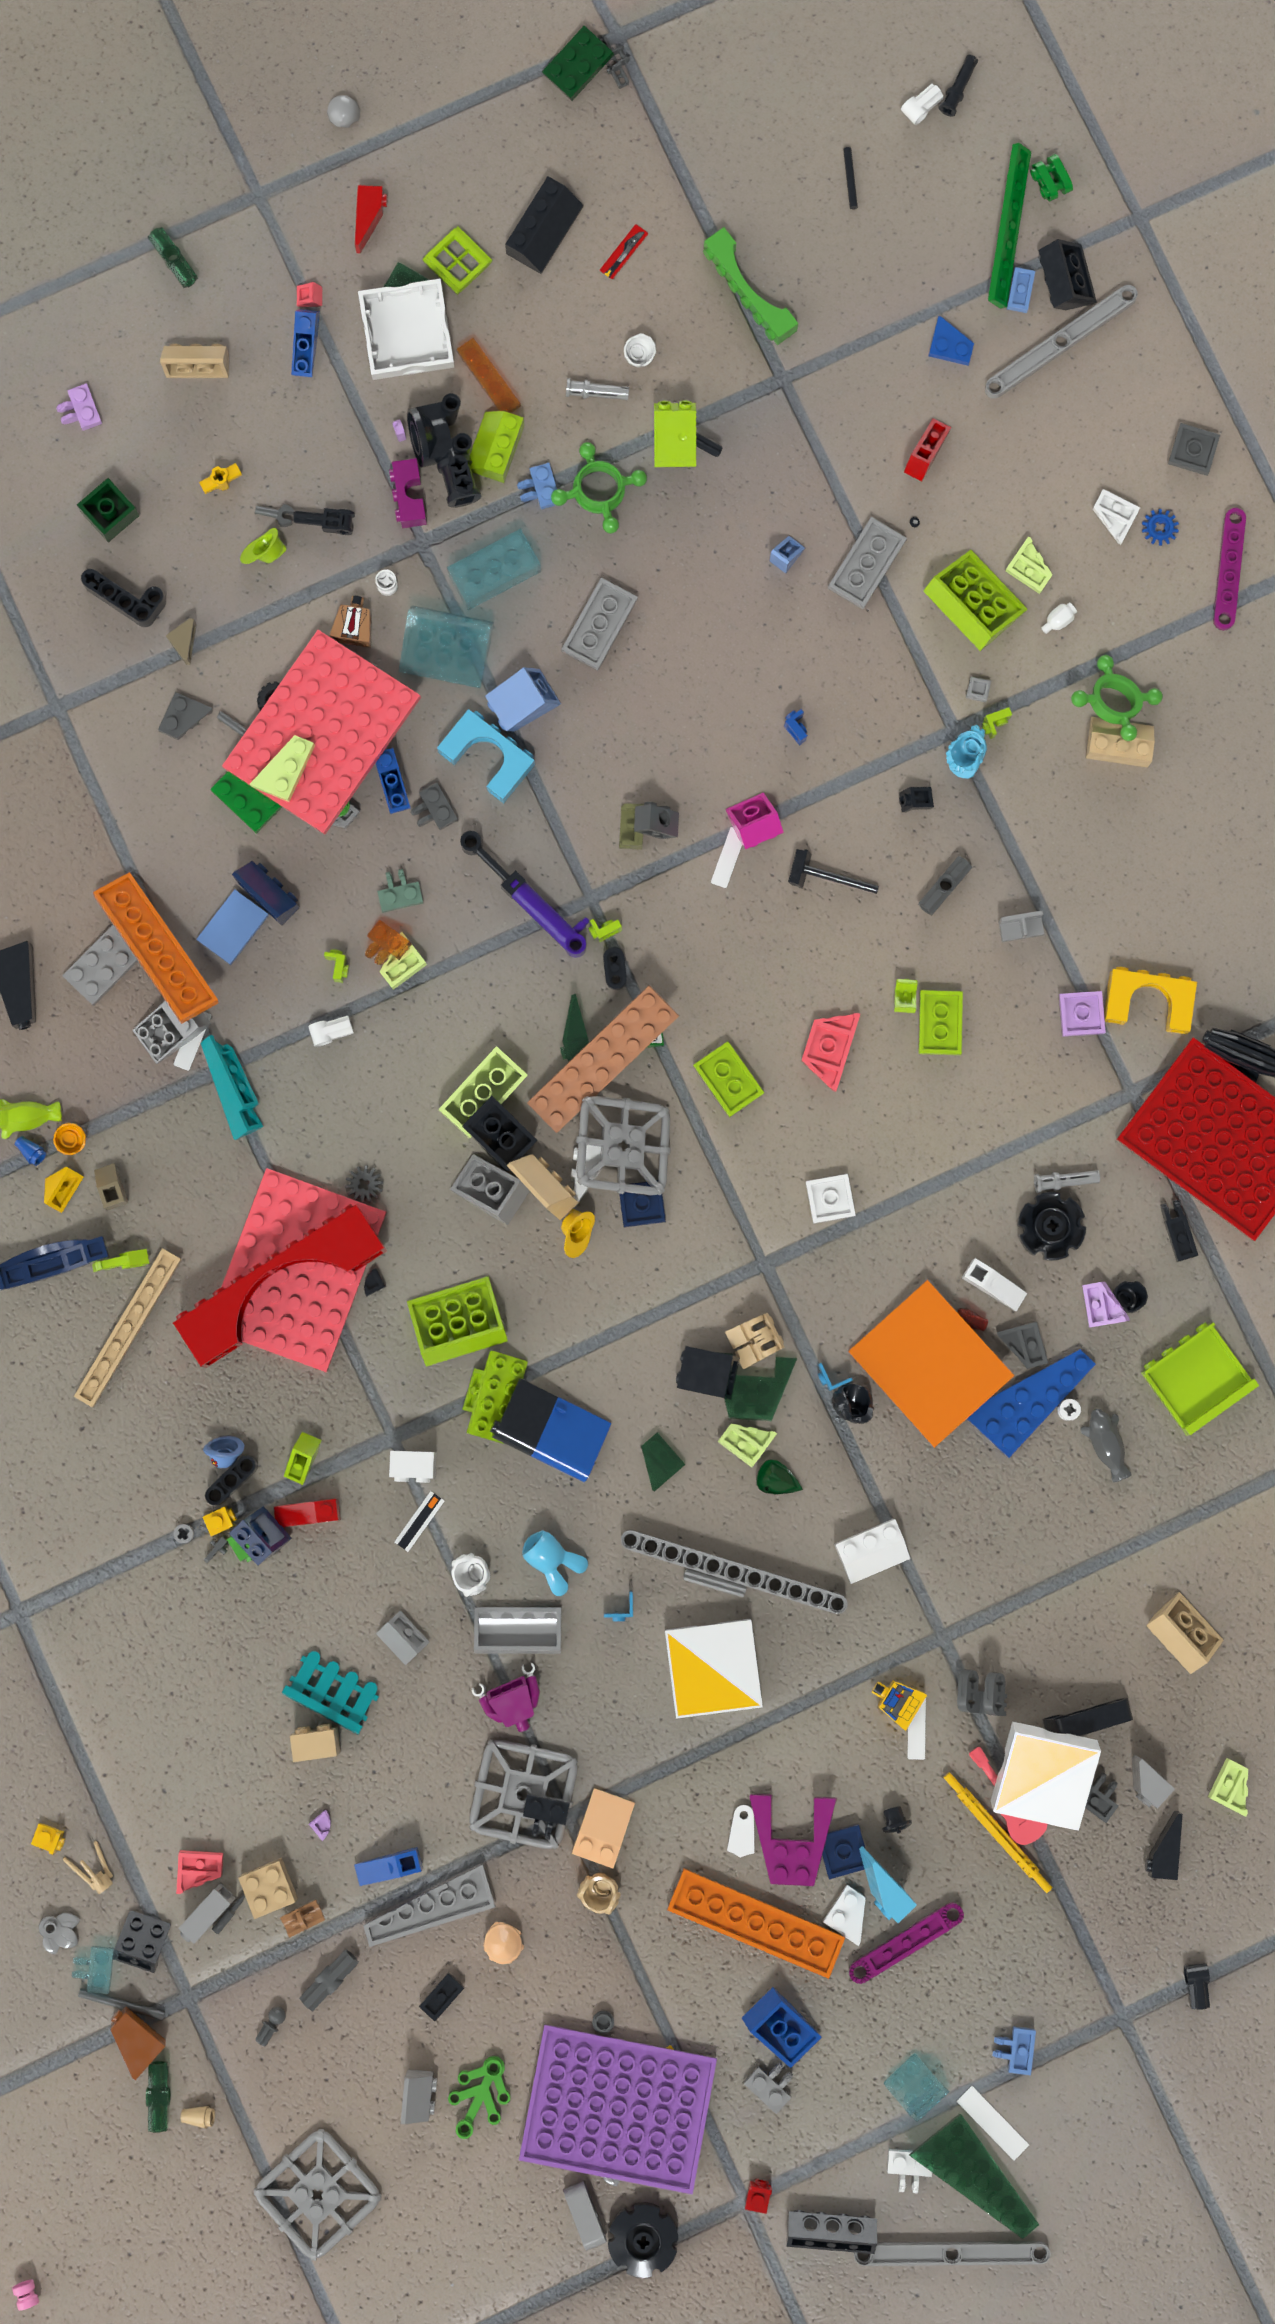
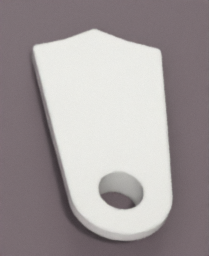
(742, 1833)

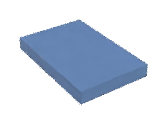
(232, 927)

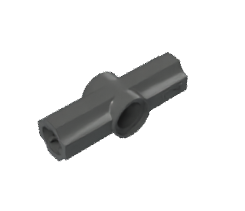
(936, 894)
(329, 1980)

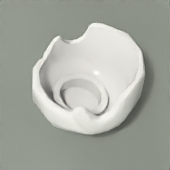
(639, 350)

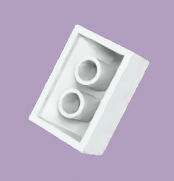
(872, 1551)

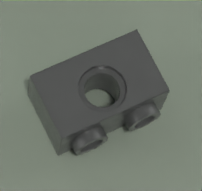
(656, 821)

